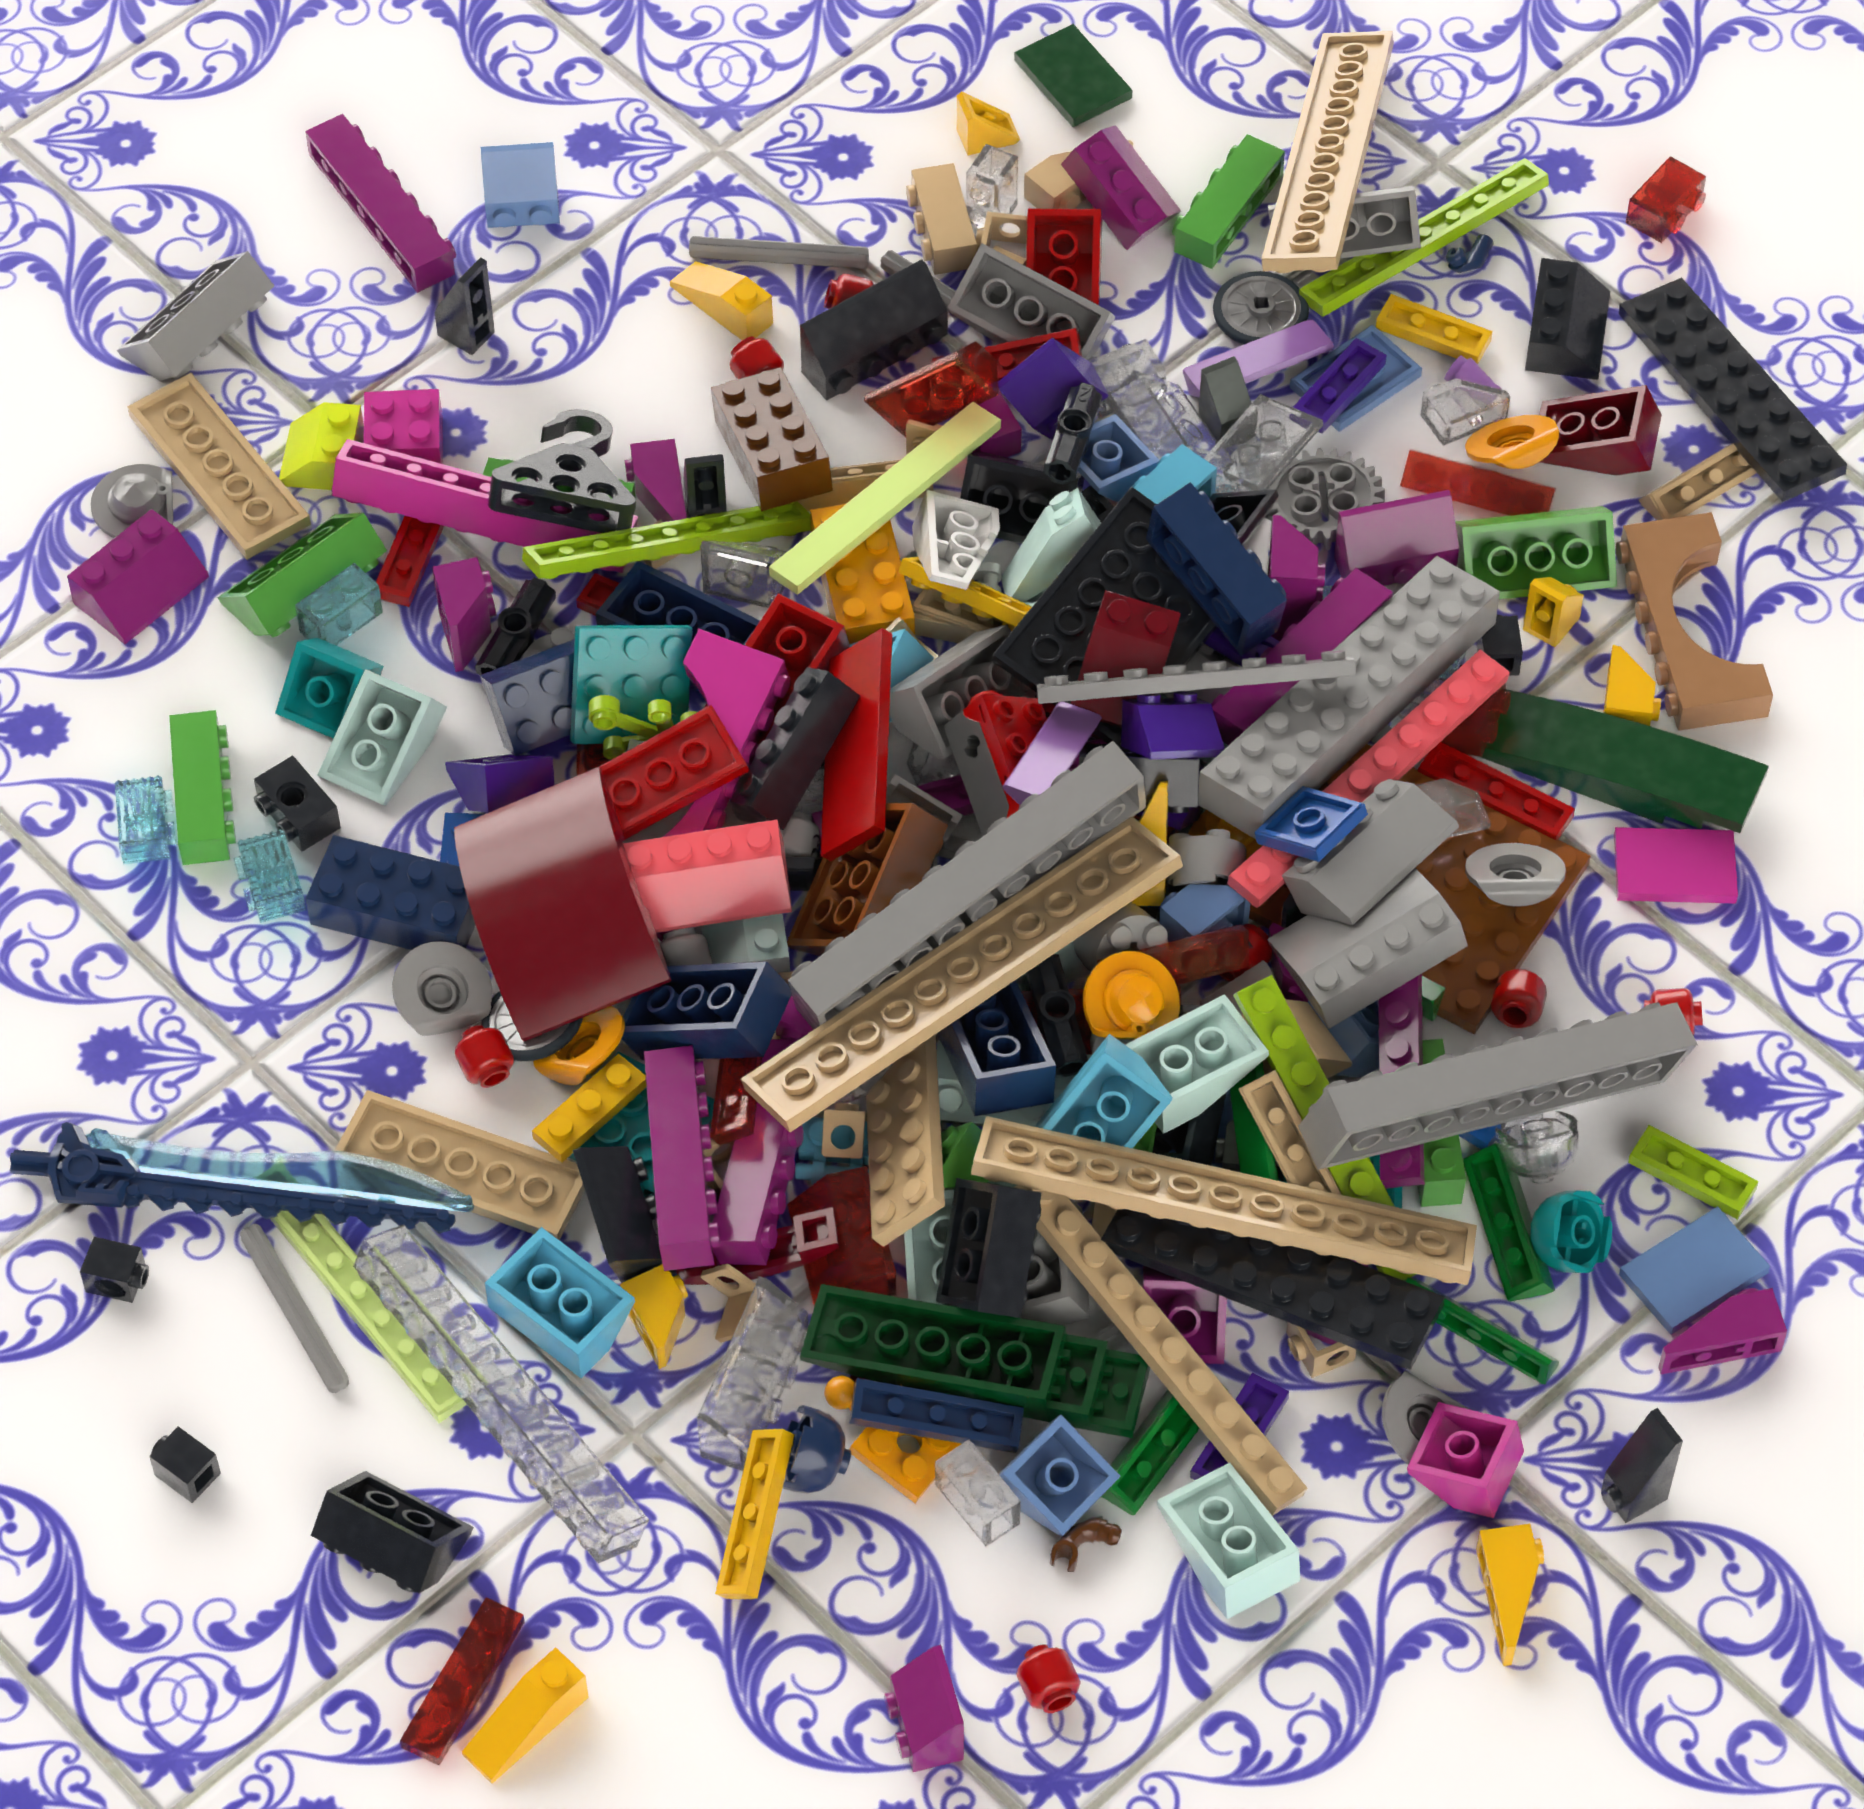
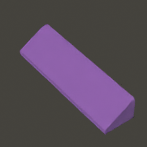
(1267, 353)
(1051, 750)

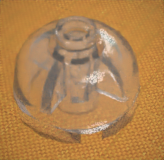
(1539, 1145)

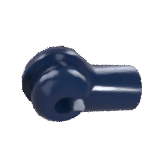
(1463, 261)

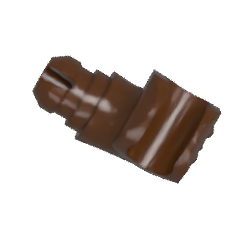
(1090, 1530)

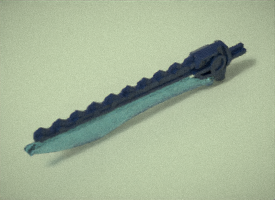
(96, 1173)

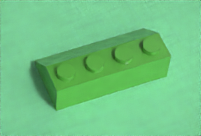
(1561, 544)
(269, 594)

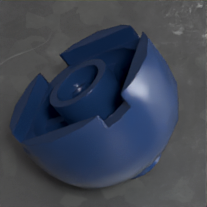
(816, 1452)

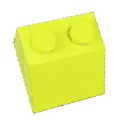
(315, 443)

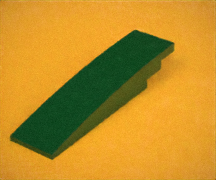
(1626, 763)
(977, 1358)

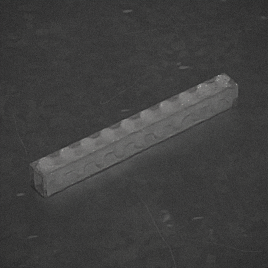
(501, 1394)

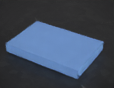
(1392, 378)
(1694, 1270)

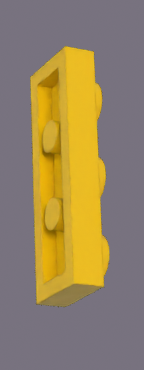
(1433, 329)
(589, 1108)

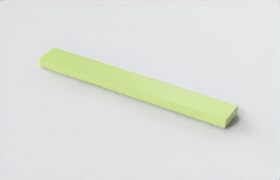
(884, 498)
(333, 1264)

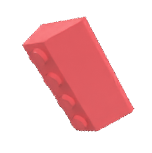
(712, 875)

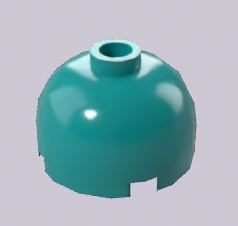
(1571, 1232)

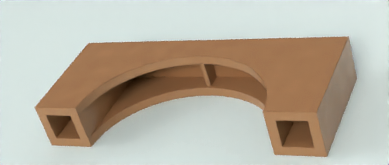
(1697, 684)

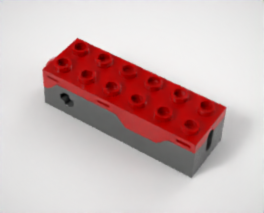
(988, 745)

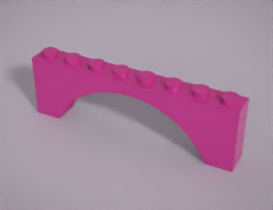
(743, 692)

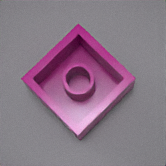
(405, 422)

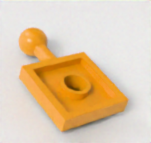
(880, 1452)

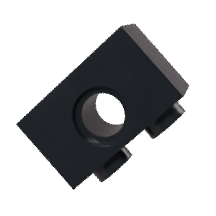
(290, 785)

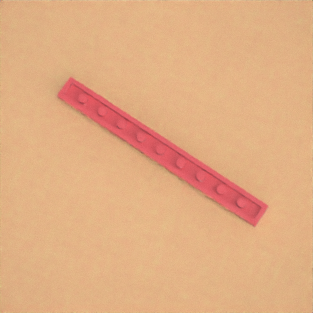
(1387, 759)

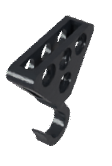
(571, 466)

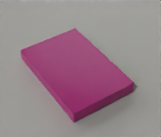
(1675, 865)

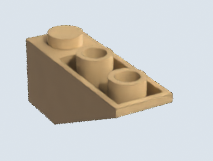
(1051, 186)

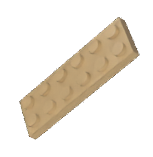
(219, 466)
(905, 1144)
(501, 1175)

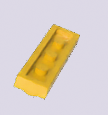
(983, 599)
(754, 1514)

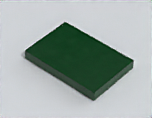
(1073, 75)

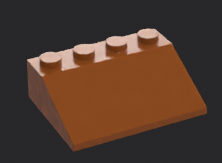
(867, 877)

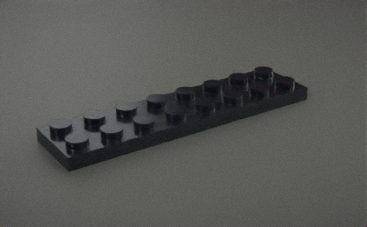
(1732, 389)
(1287, 1282)

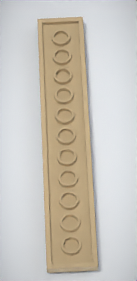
(1328, 153)
(960, 974)
(1225, 1200)

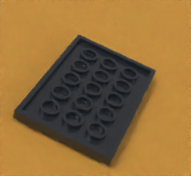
(1114, 559)

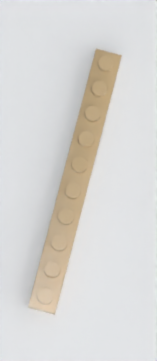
(1167, 1353)

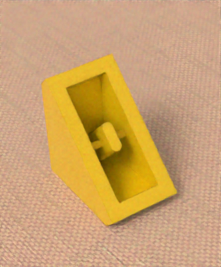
(983, 124)

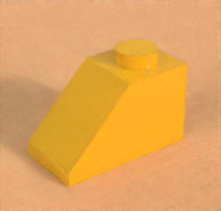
(1551, 609)
(1630, 690)
(657, 1310)

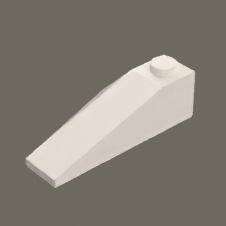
(953, 537)

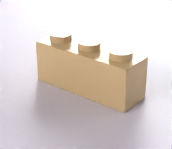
(941, 218)

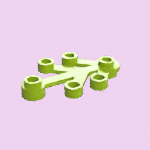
(605, 715)

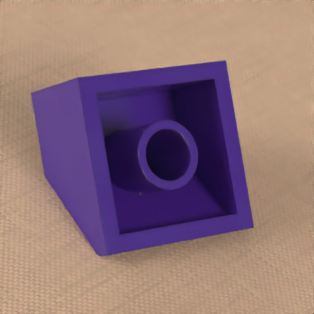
(1043, 382)
(1170, 727)
(500, 779)

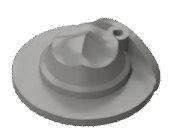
(130, 494)
(1515, 873)
(441, 988)
(1408, 1410)

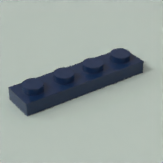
(936, 1415)

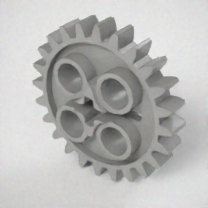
(1347, 487)

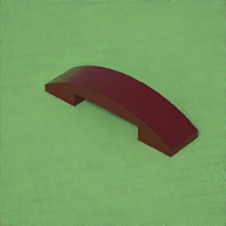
(797, 1245)

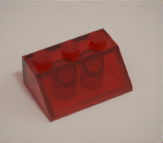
(937, 388)
(859, 1260)

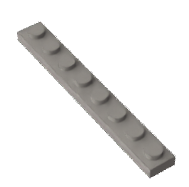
(1213, 675)

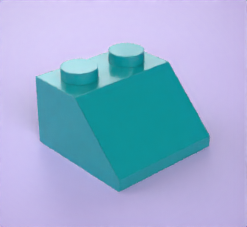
(321, 684)

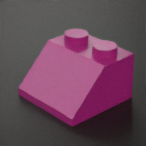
(1467, 1458)

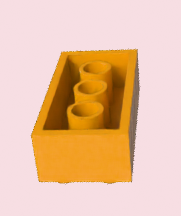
(865, 585)

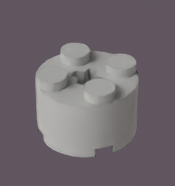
(1205, 859)
(1122, 931)

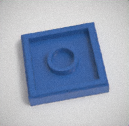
(1310, 823)

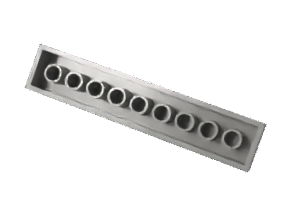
(1331, 719)
(977, 880)
(1495, 1084)

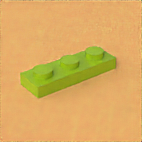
(1693, 1172)

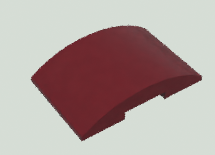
(558, 905)

